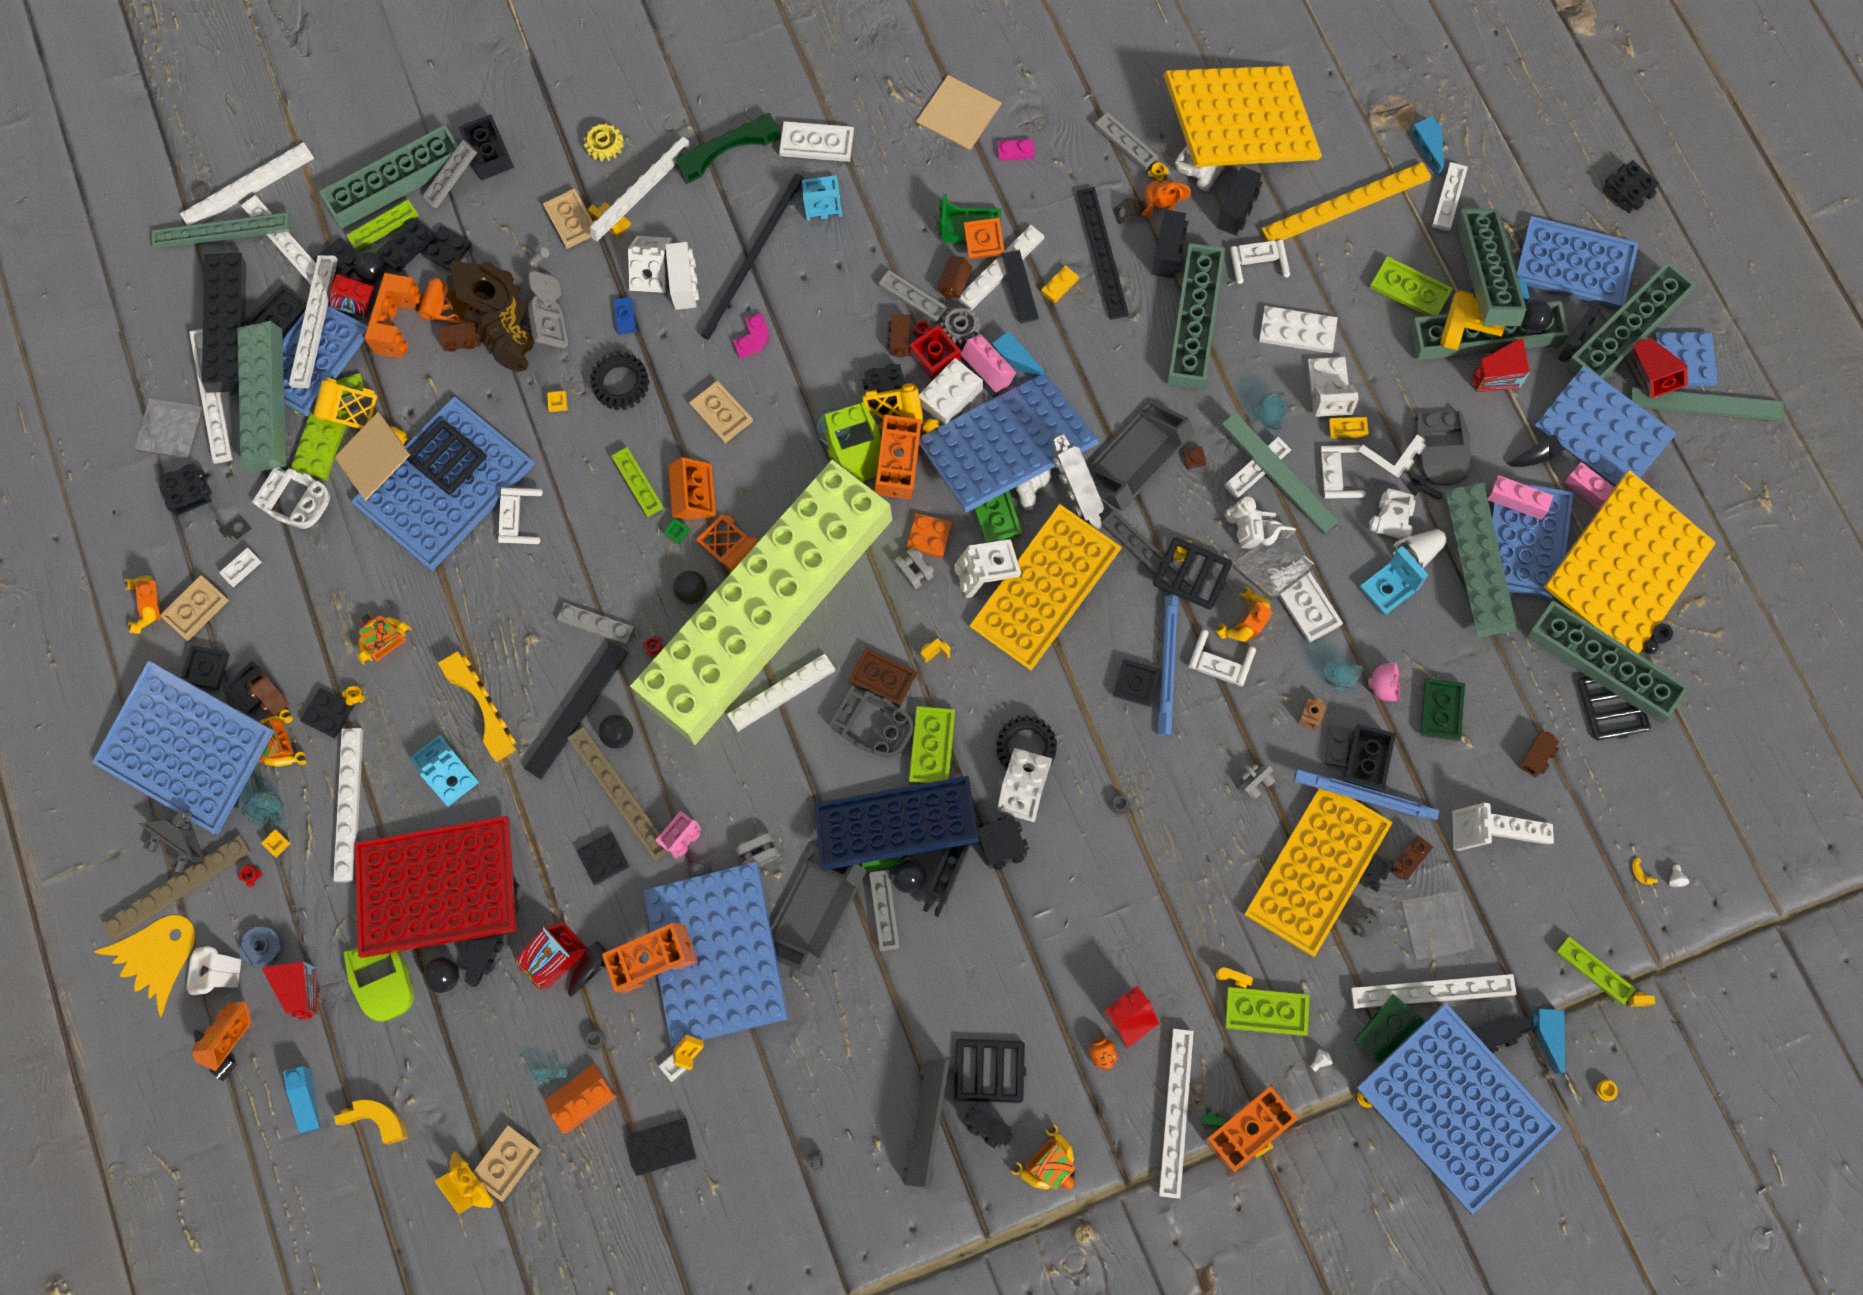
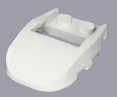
(310, 505)

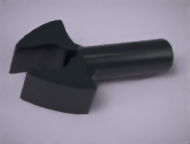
(1423, 487)

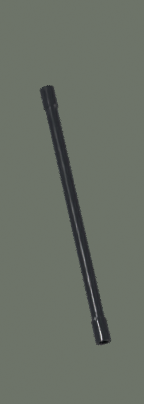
(711, 324)

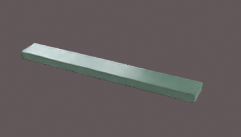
(221, 230)
(1710, 404)
(1279, 473)

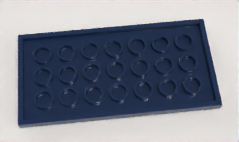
(895, 823)

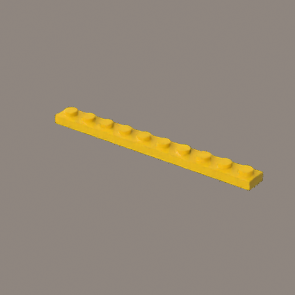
(1346, 203)

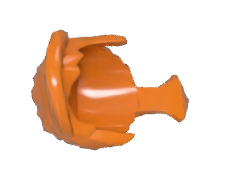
(1163, 195)

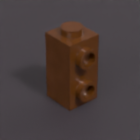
(954, 277)
(900, 335)
(459, 336)
(268, 693)
(1539, 753)
(1411, 857)

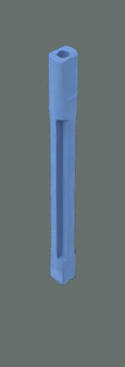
(1168, 665)
(1365, 794)

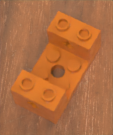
(393, 293)
(894, 473)
(667, 949)
(1232, 1141)

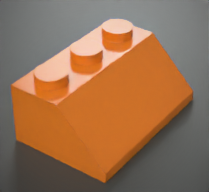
(691, 489)
(222, 1035)
(579, 1099)

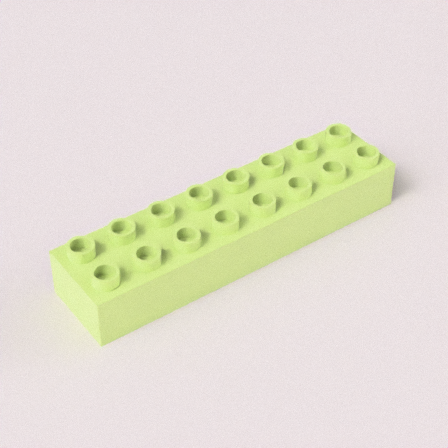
(762, 602)

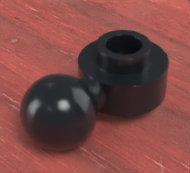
(1651, 645)

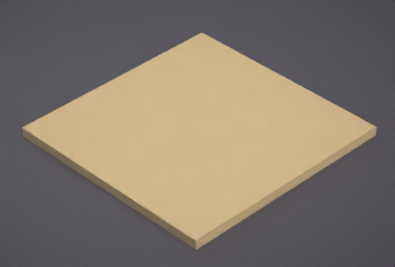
(959, 112)
(372, 456)

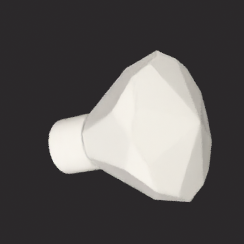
(1677, 878)
(1322, 1059)

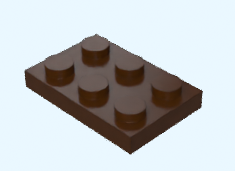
(882, 677)

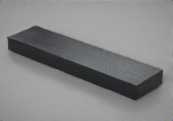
(1020, 286)

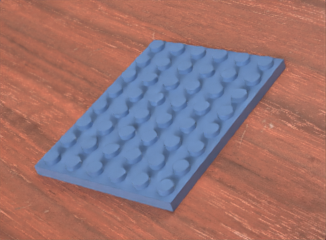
(1004, 441)
(425, 516)
(183, 747)
(737, 967)
(1458, 1108)

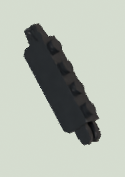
(946, 876)
(483, 951)
(1502, 1031)

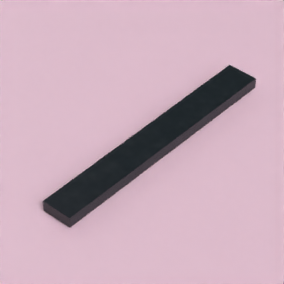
(1102, 253)
(576, 711)

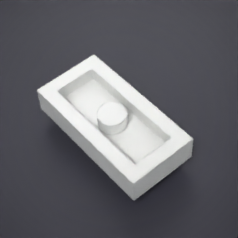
(240, 567)

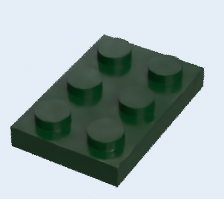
(1442, 709)
(1388, 1029)

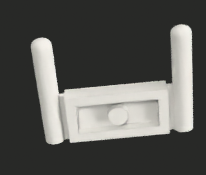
(1258, 253)
(1332, 472)
(510, 515)
(1218, 666)

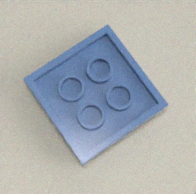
(1696, 351)

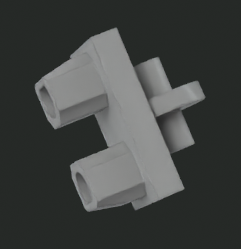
(1252, 777)

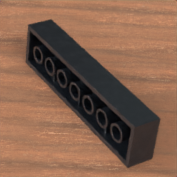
(222, 314)

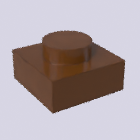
(1194, 457)

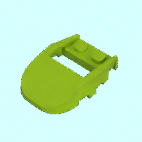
(859, 459)
(383, 997)

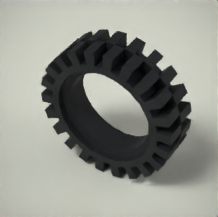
(610, 363)
(1020, 724)

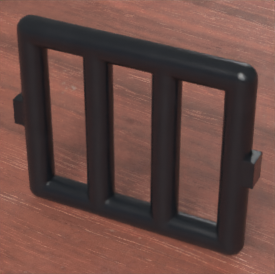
(454, 435)
(1209, 558)
(1594, 718)
(979, 1096)

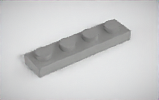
(1126, 141)
(449, 174)
(913, 296)
(595, 624)
(884, 910)

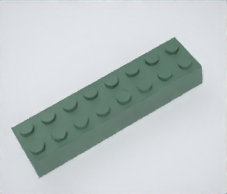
(389, 177)
(1491, 267)
(1196, 316)
(1633, 322)
(1428, 332)
(261, 397)
(1480, 560)
(1608, 662)

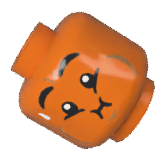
(1103, 1053)

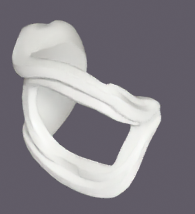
(1272, 531)

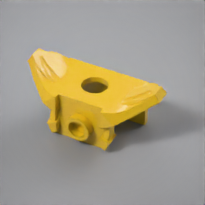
(462, 1186)

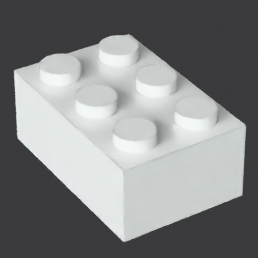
(682, 275)
(950, 392)

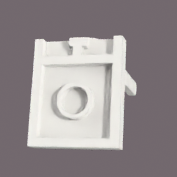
(1476, 825)

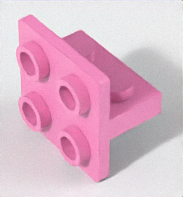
(679, 835)

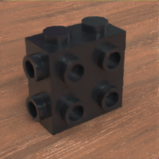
(1630, 187)
(883, 380)
(185, 489)
(1002, 842)
(984, 1123)

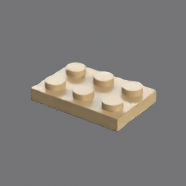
(569, 218)
(721, 412)
(194, 608)
(506, 1163)

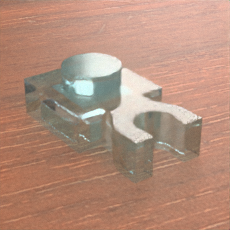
(544, 1076)

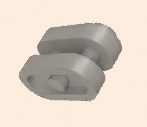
(915, 558)
(762, 840)

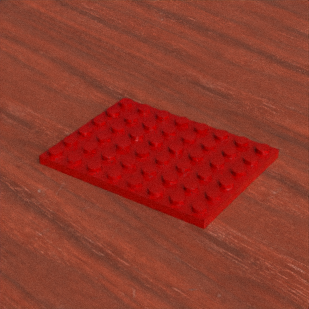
(434, 887)

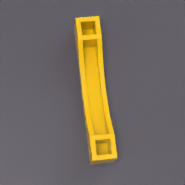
(495, 737)

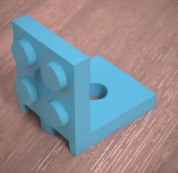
(821, 197)
(1401, 575)
(437, 763)

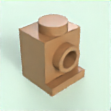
(1310, 719)

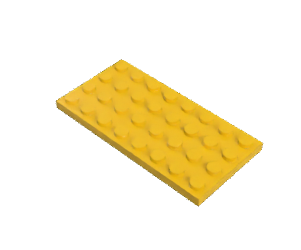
(1053, 582)
(1318, 870)

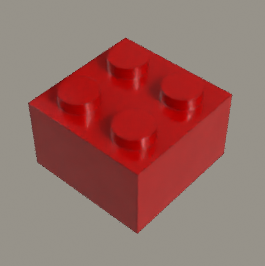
(934, 351)

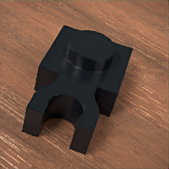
(1379, 869)

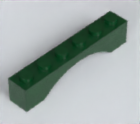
(757, 132)

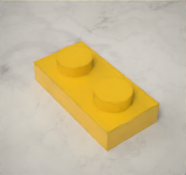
(1059, 284)
(1348, 427)

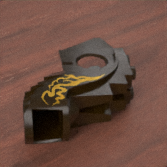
(503, 310)

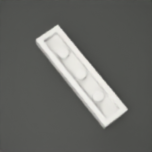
(1449, 196)
(1252, 472)

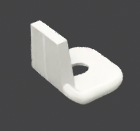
(222, 971)

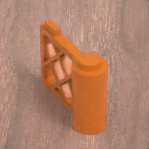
(434, 303)
(738, 549)

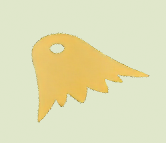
(154, 956)

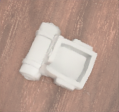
(1205, 175)
(1029, 488)
(1394, 514)
(1248, 521)

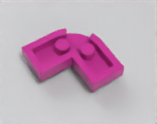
(756, 339)

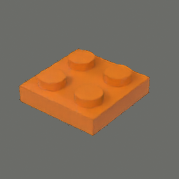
(984, 238)
(929, 535)

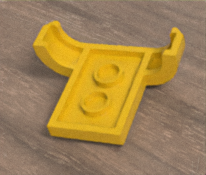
(1464, 314)

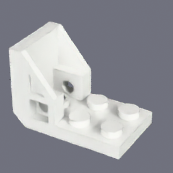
(1330, 387)

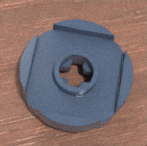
(259, 958)

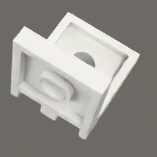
(648, 254)
(1403, 463)
(978, 566)
(1023, 785)

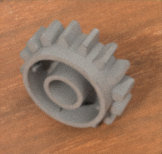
(961, 317)

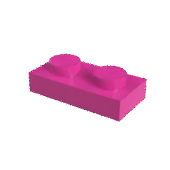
(1016, 149)

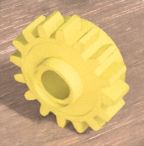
(611, 141)

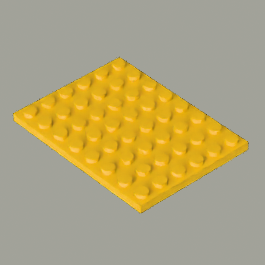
(1242, 116)
(1630, 563)

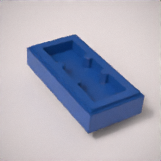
(624, 315)

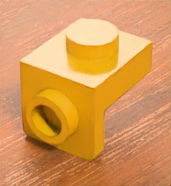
(930, 650)
(686, 1051)

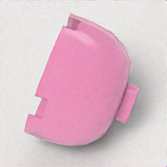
(1385, 682)

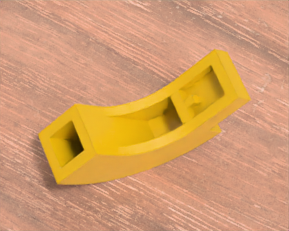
(388, 1120)

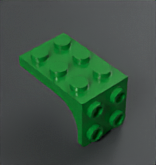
(952, 219)

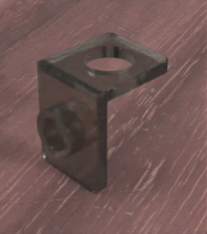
(1131, 206)
(229, 531)

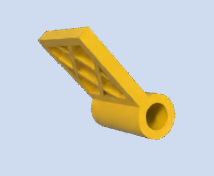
(329, 399)
(907, 401)

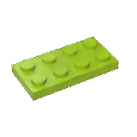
(1411, 287)
(319, 446)
(932, 745)
(1267, 1011)

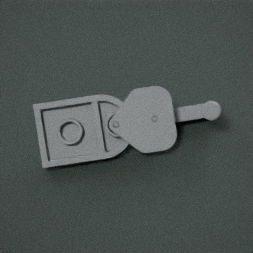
(544, 312)

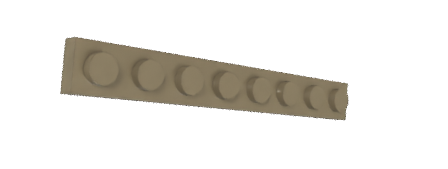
(617, 792)
(176, 888)

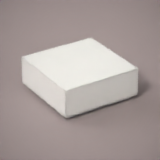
(670, 1070)

